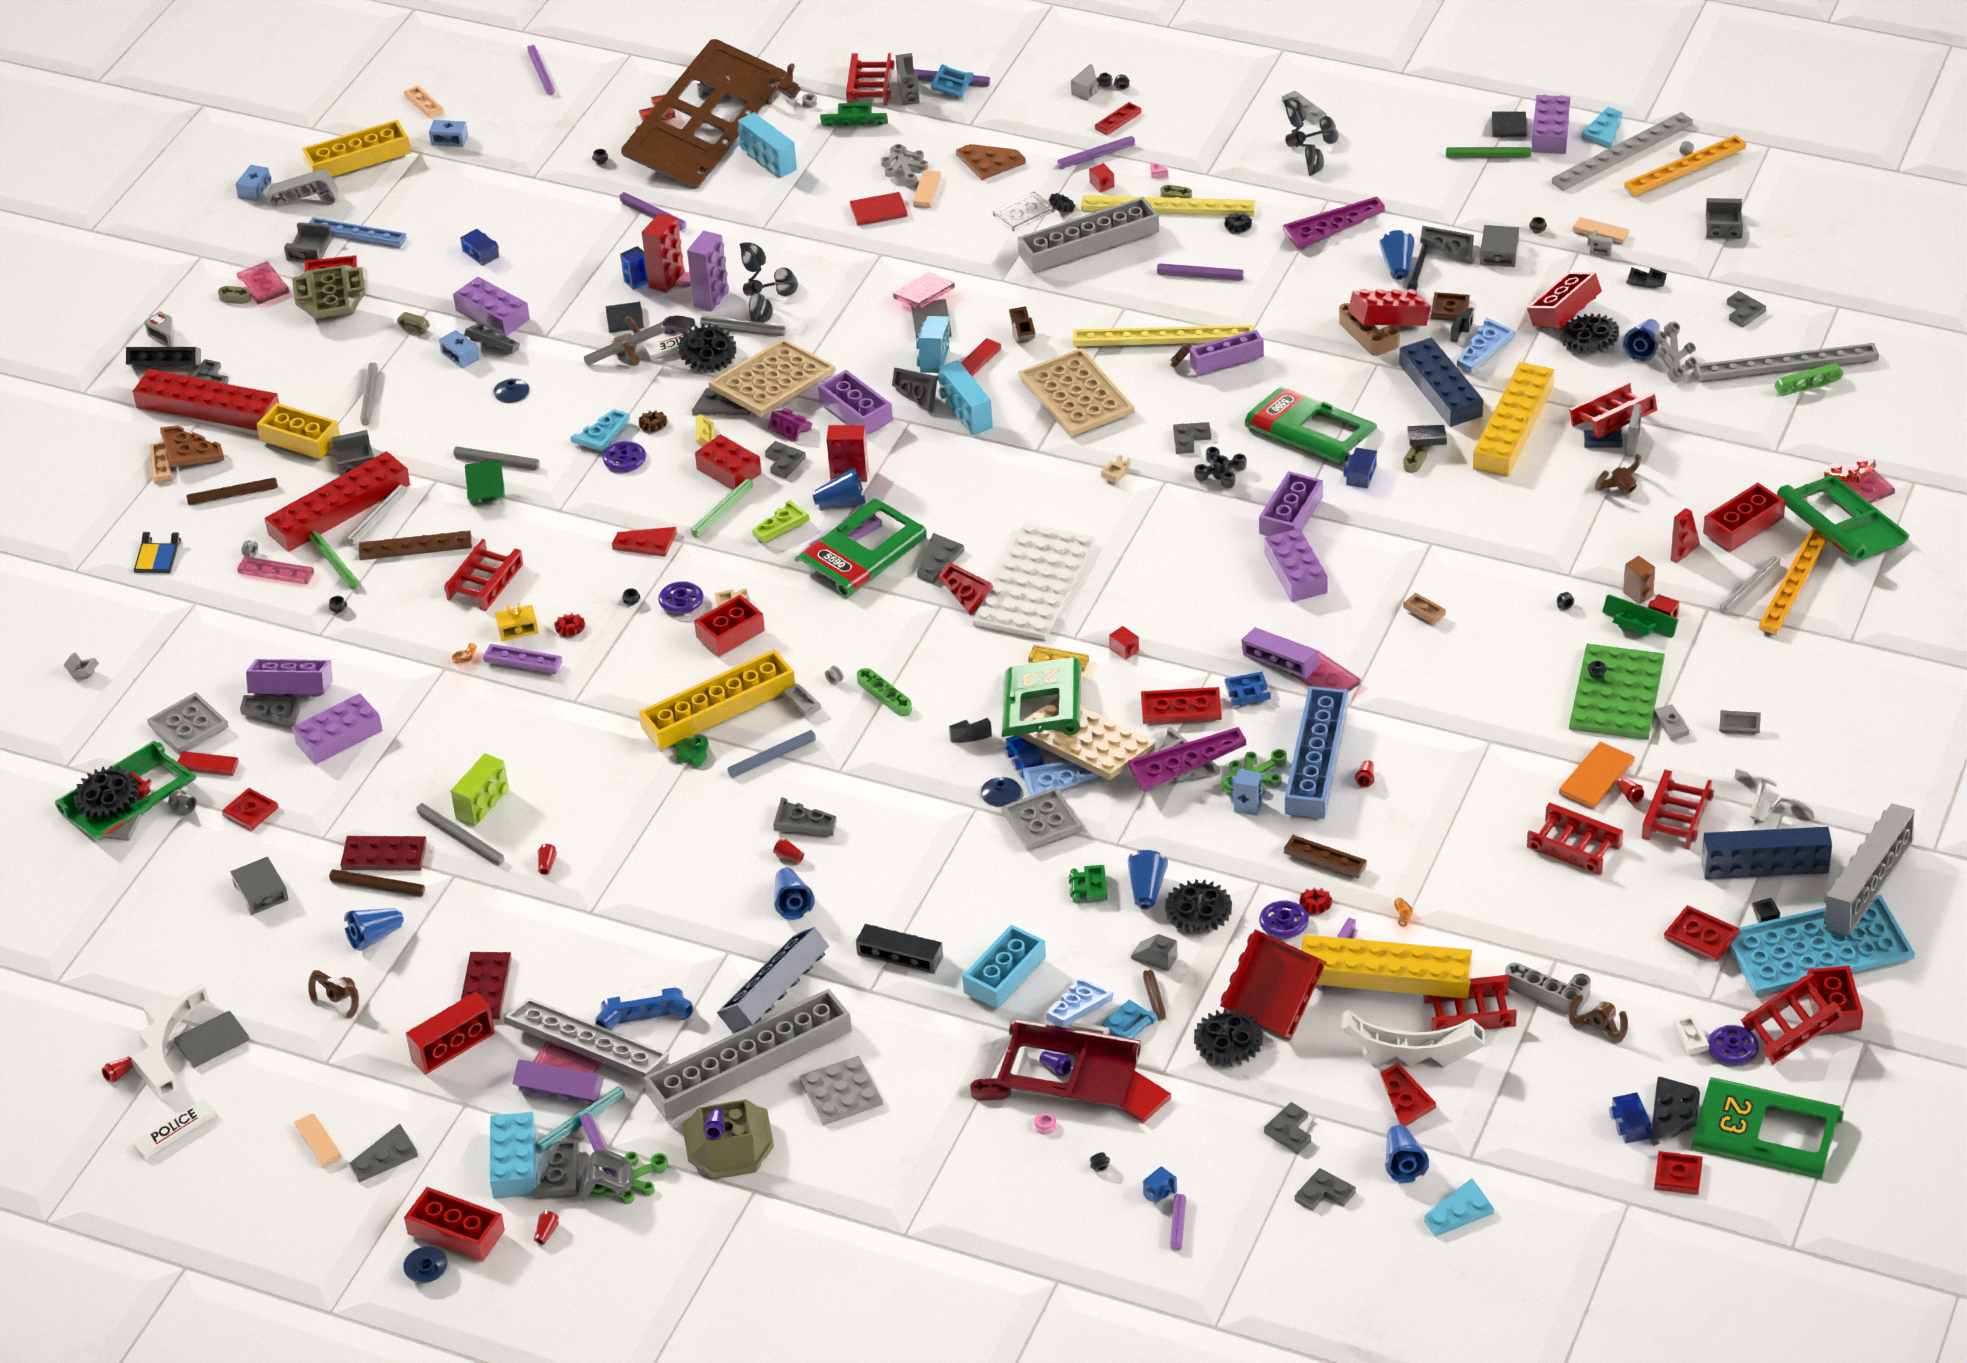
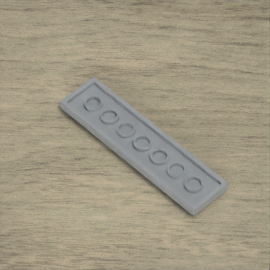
(586, 1038)

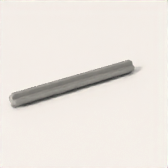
(460, 833)

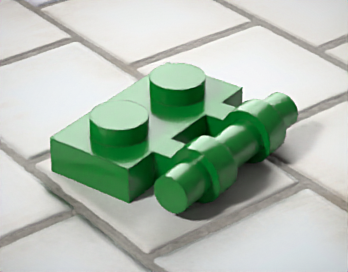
(1095, 883)

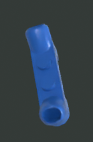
(669, 1003)

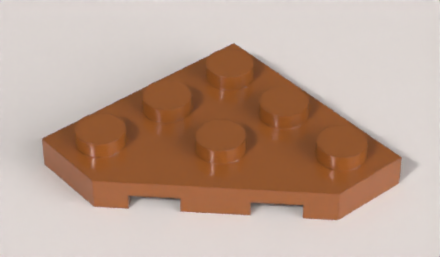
(989, 160)
(188, 448)

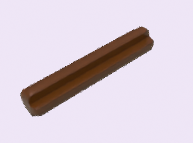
(1154, 994)

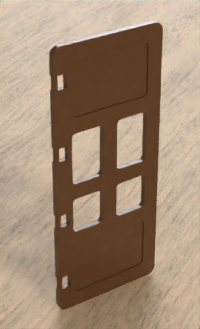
(677, 150)

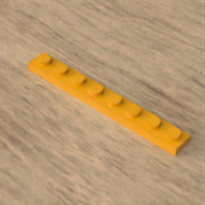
(1685, 165)
(1793, 582)

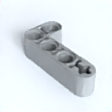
(302, 186)
(1546, 988)

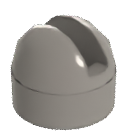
(1686, 148)

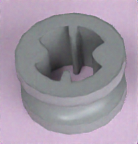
(809, 100)
(249, 548)
(834, 675)

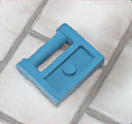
(951, 85)
(1126, 1017)

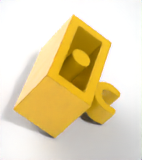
(516, 622)

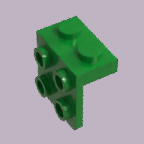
(484, 481)

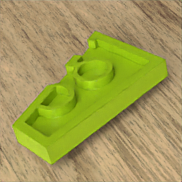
(781, 522)

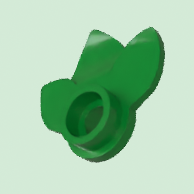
(689, 749)

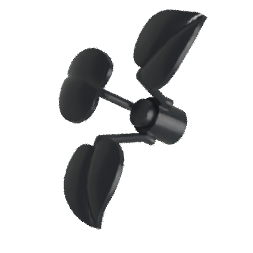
(1296, 115)
(786, 282)

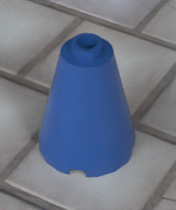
(1397, 252)
(1640, 340)
(841, 491)
(1146, 876)
(792, 895)
(371, 925)
(1404, 1155)

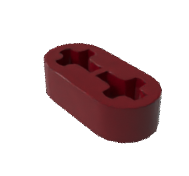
(989, 1090)

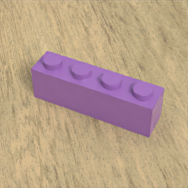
(1226, 352)
(1280, 652)
(557, 1081)

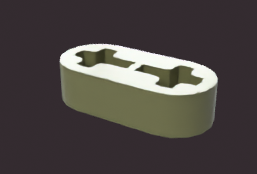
(1173, 191)
(234, 294)
(413, 322)
(1414, 458)

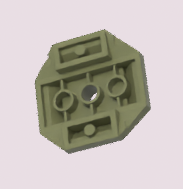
(329, 291)
(739, 1149)

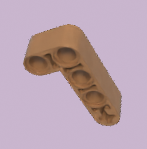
(1371, 338)

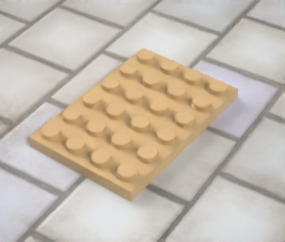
(772, 377)
(1076, 392)
(1098, 745)

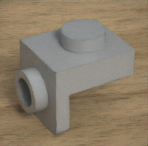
(80, 668)

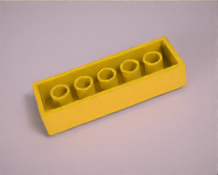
(358, 149)

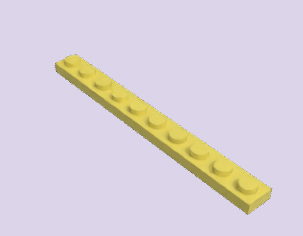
(1174, 205)
(1156, 335)

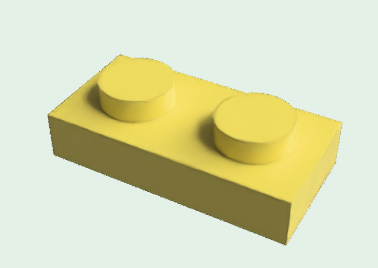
(704, 430)

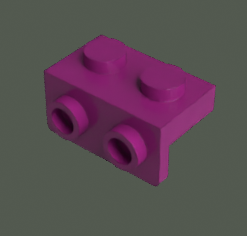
(788, 424)

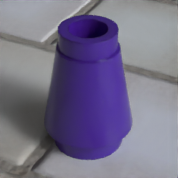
(1056, 1062)
(714, 1126)

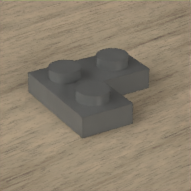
(1746, 309)
(208, 370)
(1187, 433)
(786, 458)
(1286, 1129)
(1323, 1185)

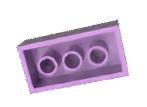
(1551, 124)
(707, 270)
(491, 306)
(855, 402)
(1291, 504)
(1295, 565)
(289, 677)
(337, 729)

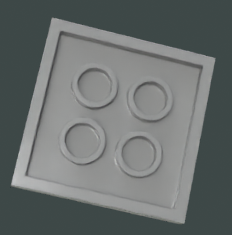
(187, 723)
(1041, 818)
(841, 1090)

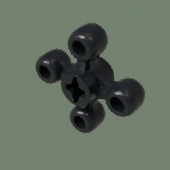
(1220, 467)

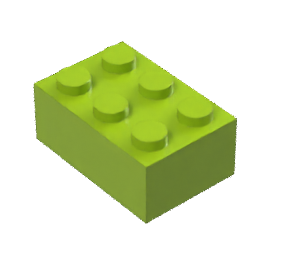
(479, 789)

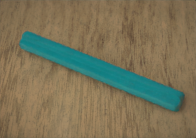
(575, 1122)

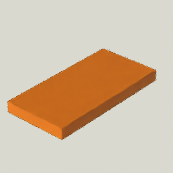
(1596, 775)

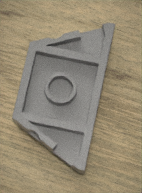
(1173, 739)

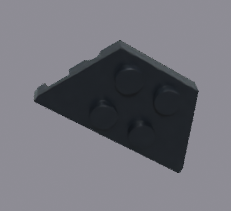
(1674, 1108)

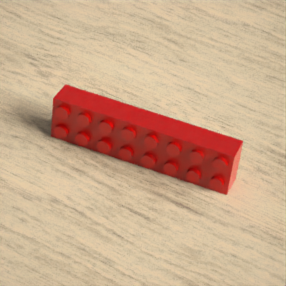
(203, 399)
(337, 501)

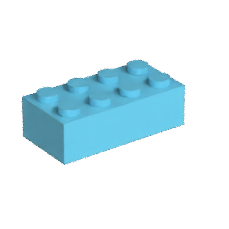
(767, 145)
(933, 344)
(965, 397)
(1004, 966)
(513, 1155)

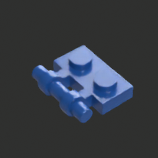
(1247, 684)

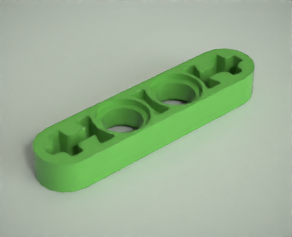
(1788, 384)
(899, 704)

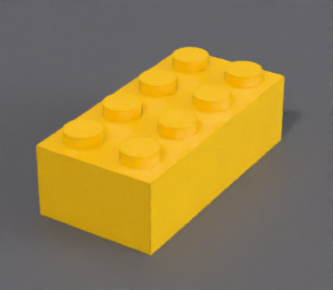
(298, 430)

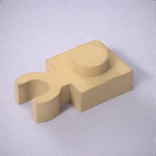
(1115, 471)
(724, 596)

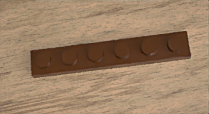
(415, 545)

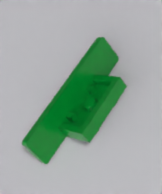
(854, 114)
(1639, 618)

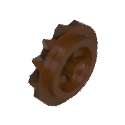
(1180, 355)
(657, 424)

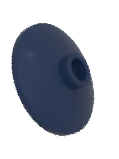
(511, 390)
(1000, 791)
(425, 1264)

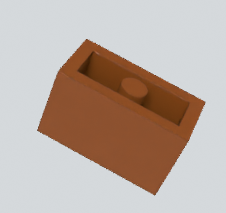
(1639, 579)

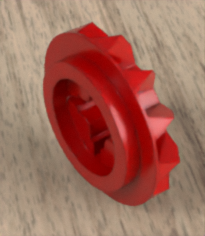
(570, 629)
(1323, 904)

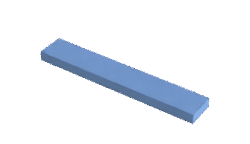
(363, 233)

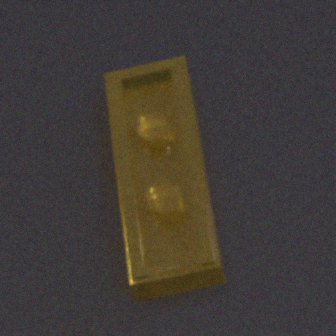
(1042, 654)

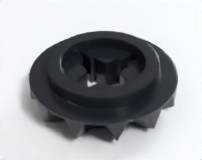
(1061, 203)
(1243, 225)

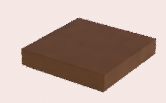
(1448, 305)

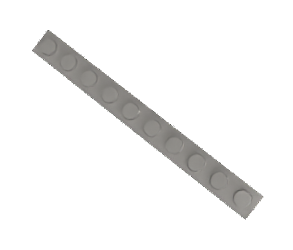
(1622, 151)
(1786, 361)

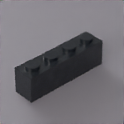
(163, 356)
(899, 948)

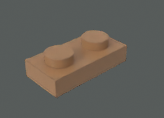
(1424, 608)

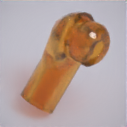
(464, 656)
(1404, 910)

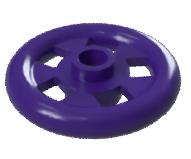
(624, 456)
(680, 597)
(1283, 919)
(1733, 1049)

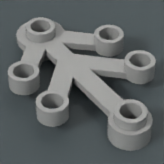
(899, 152)
(1675, 372)

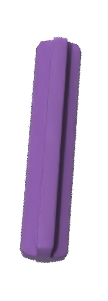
(1177, 1221)

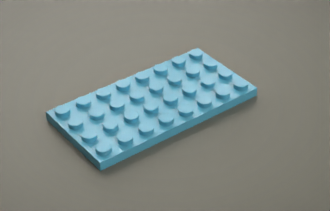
(1782, 949)

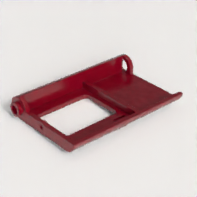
(1100, 1070)

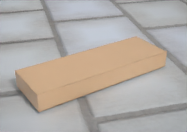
(423, 102)
(926, 188)
(1587, 226)
(160, 469)
(317, 1140)

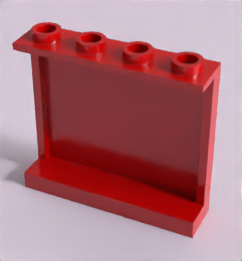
(1273, 983)

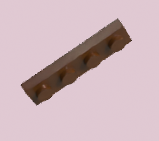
(1325, 856)

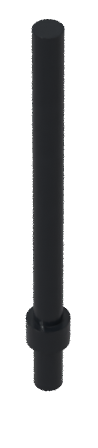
(1413, 284)

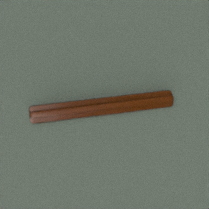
(230, 491)
(377, 882)

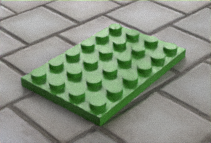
(1623, 698)

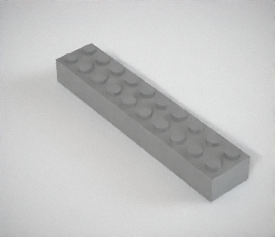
(747, 1054)

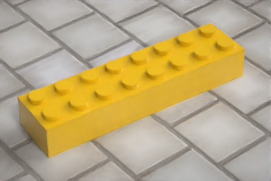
(1513, 419)
(716, 699)
(1392, 966)

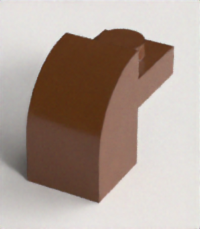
(1021, 324)

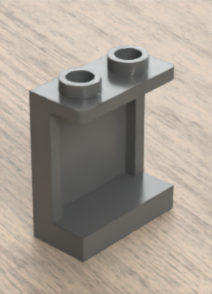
(906, 79)
(1723, 218)
(309, 242)
(1499, 245)
(352, 450)
(259, 885)

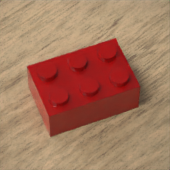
(847, 450)
(727, 462)
(729, 625)
(1839, 986)

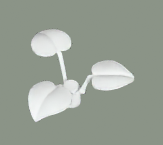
(1761, 807)

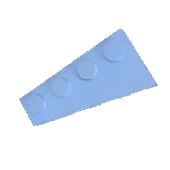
(1487, 342)
(1059, 775)
(1078, 1002)

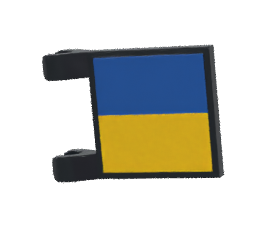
(156, 556)

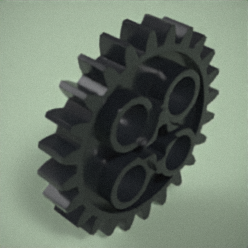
(1589, 333)
(707, 348)
(106, 793)
(1212, 909)
(1216, 1044)

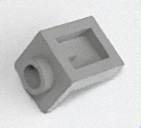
(1600, 245)

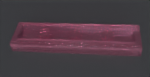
(275, 570)

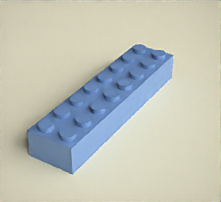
(1316, 752)

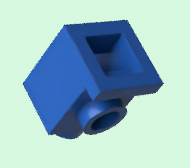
(1159, 1185)

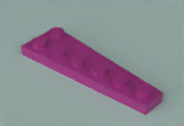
(1327, 223)
(1177, 760)

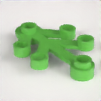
(1278, 759)
(658, 1163)

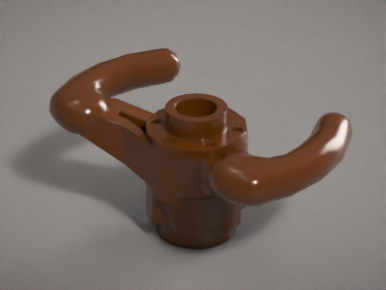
(785, 85)
(630, 351)
(1620, 478)
(335, 989)
(1600, 1017)

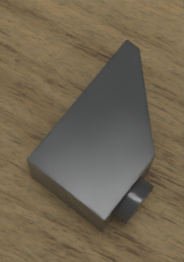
(1157, 951)

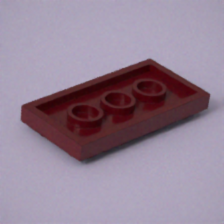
(383, 853)
(488, 976)

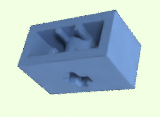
(448, 133)
(253, 182)
(459, 349)
(1247, 792)

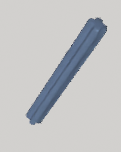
(771, 753)

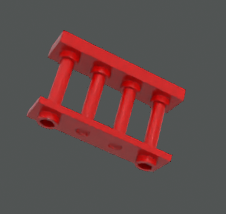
(855, 74)
(1616, 418)
(493, 585)
(1661, 797)
(1579, 824)
(1478, 989)
(1803, 1032)

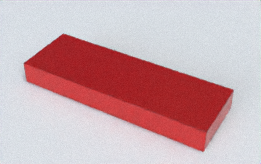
(1118, 118)
(980, 356)
(209, 763)

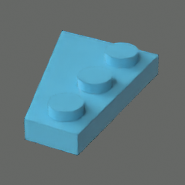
(1604, 127)
(602, 432)
(1459, 1209)

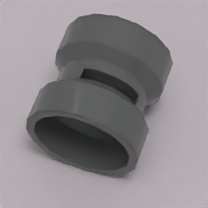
(184, 802)

